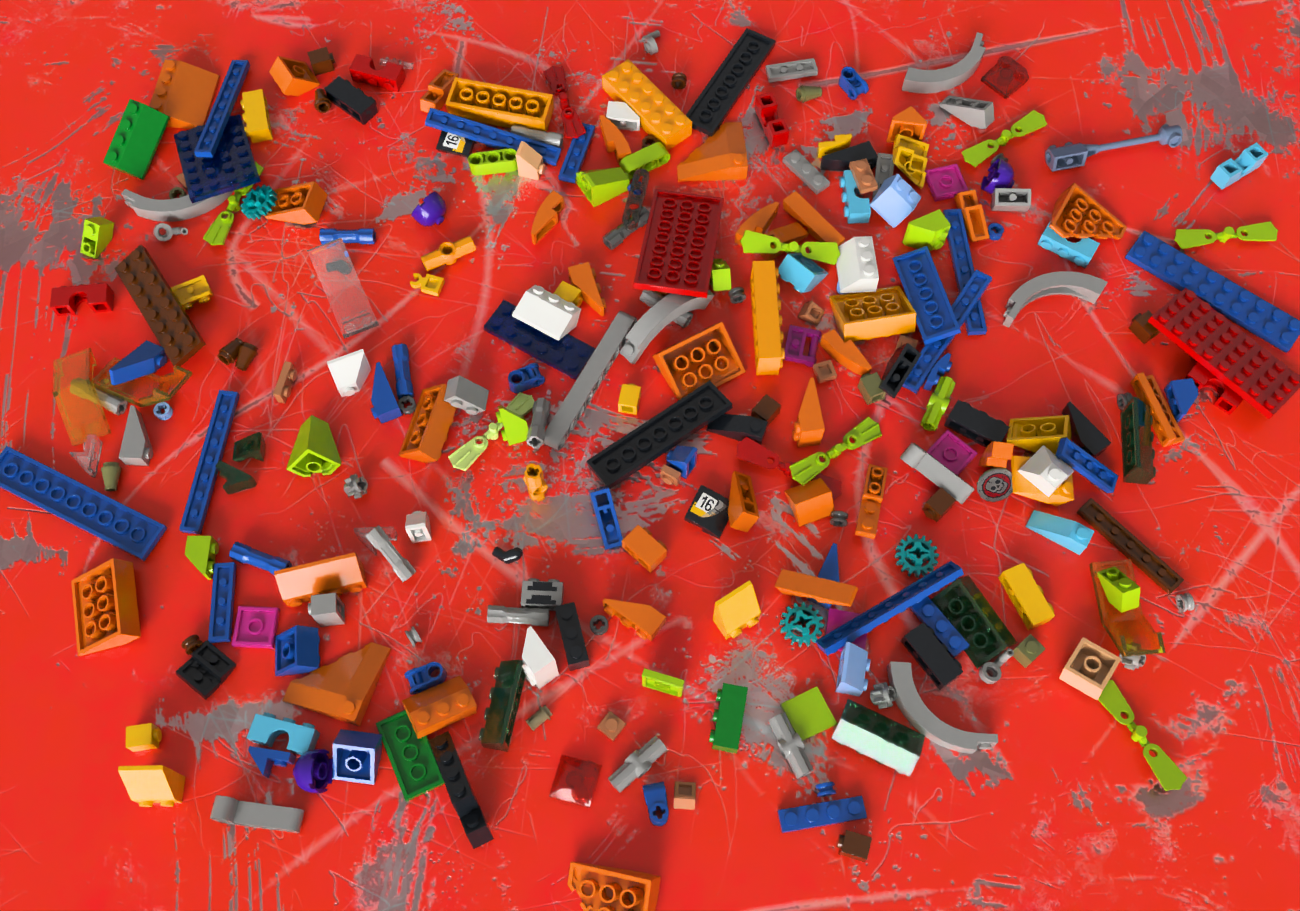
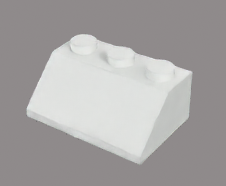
(857, 266)
(547, 312)
(538, 661)

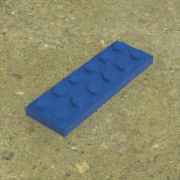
(926, 295)

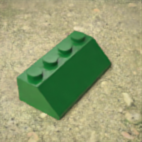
(136, 139)

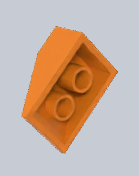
(298, 203)
(809, 424)

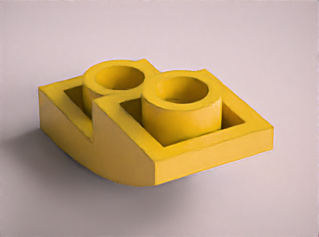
(839, 143)

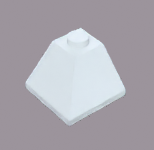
(350, 372)
(1045, 471)

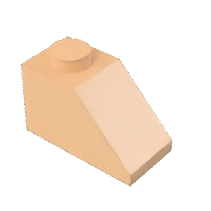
(529, 162)

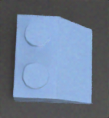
(895, 200)
(852, 670)

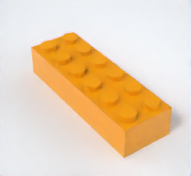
(499, 104)
(656, 111)
(766, 318)

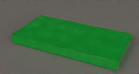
(409, 756)

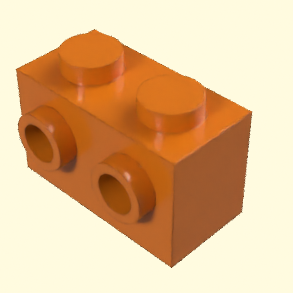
(644, 548)

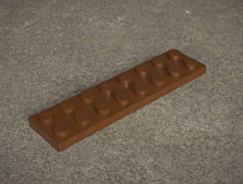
(159, 306)

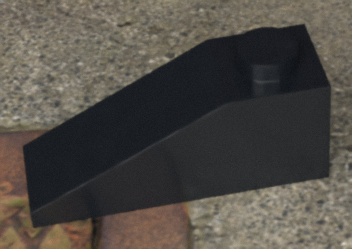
(841, 159)
(899, 369)
(739, 427)
(1085, 433)

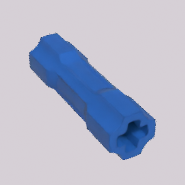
(360, 236)
(402, 370)
(246, 554)

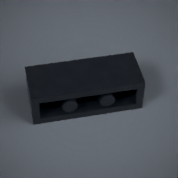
(351, 100)
(975, 424)
(572, 636)
(932, 655)

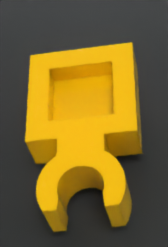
(429, 285)

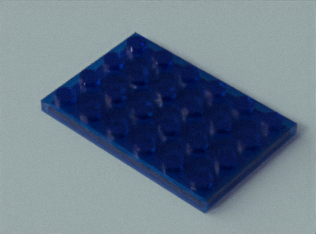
(226, 171)

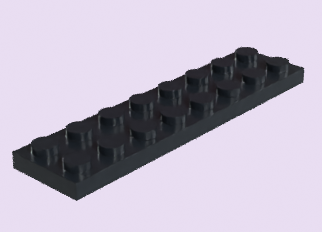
(729, 81)
(659, 434)

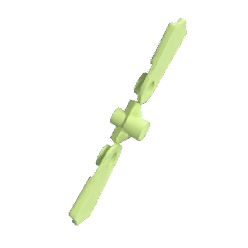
(469, 452)

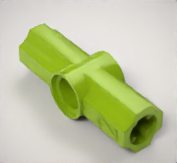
(938, 403)

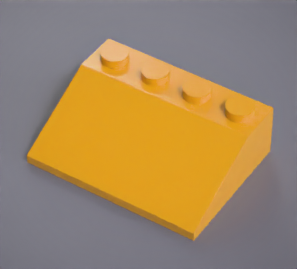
(873, 314)

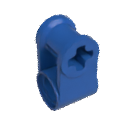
(852, 83)
(529, 377)
(421, 679)
(656, 799)

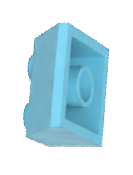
(801, 272)

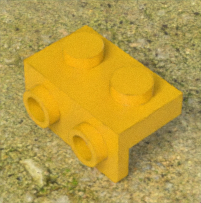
(192, 292)

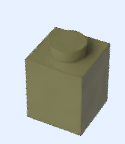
(869, 388)
(1028, 651)

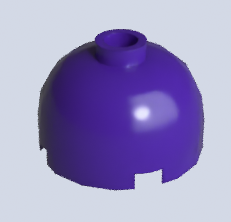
(999, 176)
(430, 211)
(314, 771)

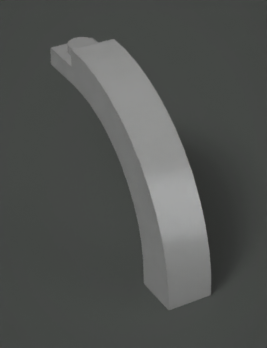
(947, 78)
(171, 209)
(1053, 283)
(656, 319)
(925, 721)

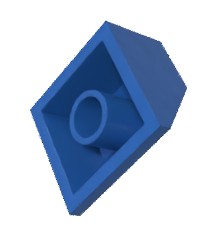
(297, 651)
(356, 756)

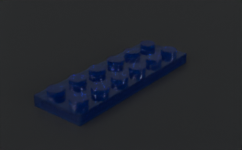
(565, 355)

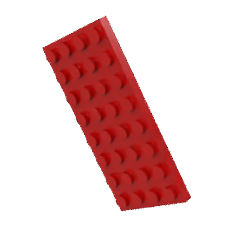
(679, 243)
(1226, 352)

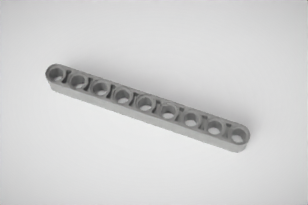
(588, 381)

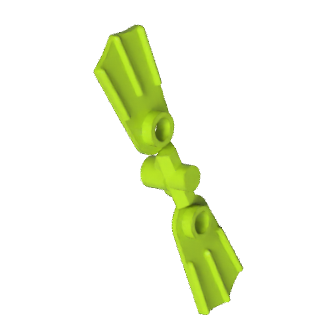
(1026, 125)
(221, 226)
(1196, 237)
(760, 243)
(811, 466)
(1163, 767)

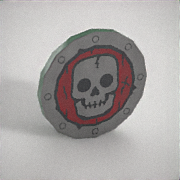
(995, 484)

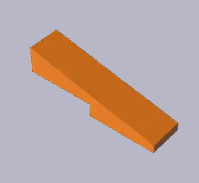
(809, 217)
(814, 587)

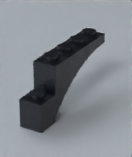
(460, 790)

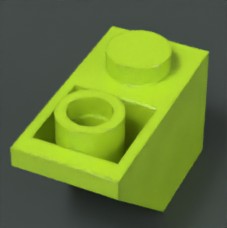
(96, 236)
(720, 276)
(514, 426)
(202, 553)
(1119, 589)

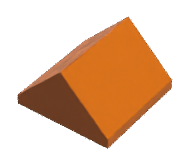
(907, 123)
(810, 501)

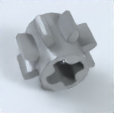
(355, 486)
(1133, 662)
(883, 695)

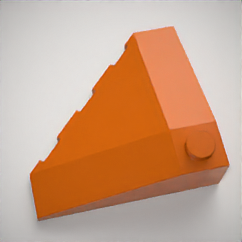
(718, 158)
(1083, 217)
(342, 687)
(613, 888)

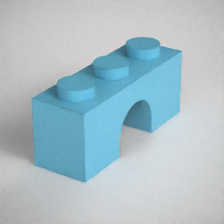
(1233, 170)
(855, 209)
(1078, 252)
(267, 728)

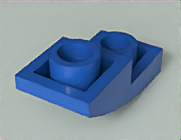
(937, 371)

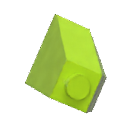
(602, 184)
(314, 450)

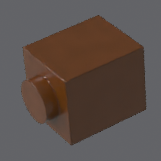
(321, 61)
(1143, 328)
(766, 409)
(938, 505)
(854, 845)

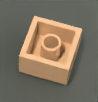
(1090, 668)

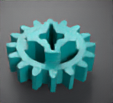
(258, 202)
(909, 559)
(809, 621)

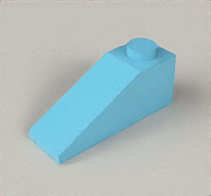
(1061, 531)

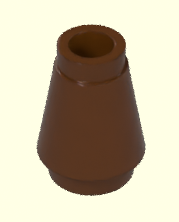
(322, 102)
(230, 352)
(246, 354)

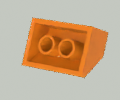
(439, 706)

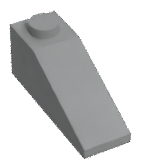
(971, 111)
(135, 445)

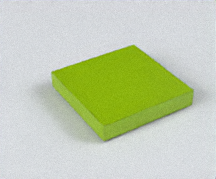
(662, 683)
(808, 713)

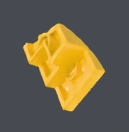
(911, 158)

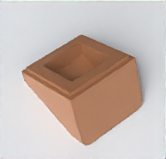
(811, 313)
(684, 795)

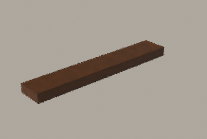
(1130, 546)

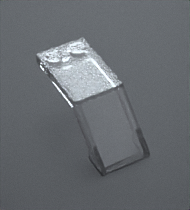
(342, 288)

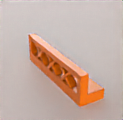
(1150, 397)

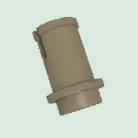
(539, 717)

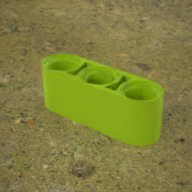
(646, 158)
(492, 162)

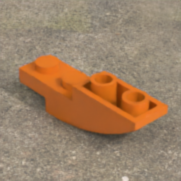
(871, 501)

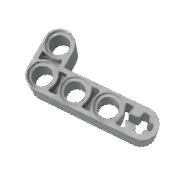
(937, 472)
(256, 815)

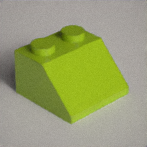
(927, 231)

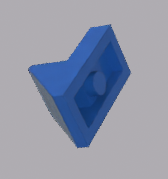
(265, 757)

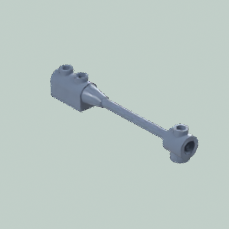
(1075, 155)

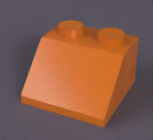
(293, 76)

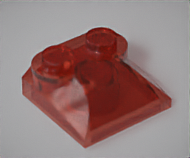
(1006, 76)
(575, 781)

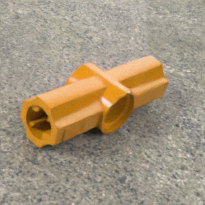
(440, 257)
(535, 482)

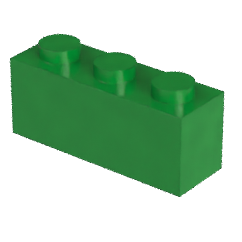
(728, 718)

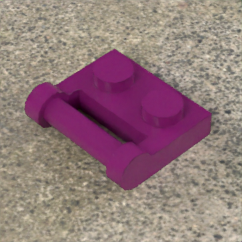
(796, 342)

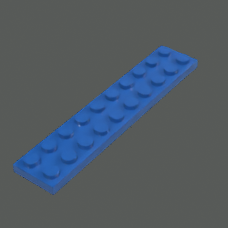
(1221, 293)
(79, 504)

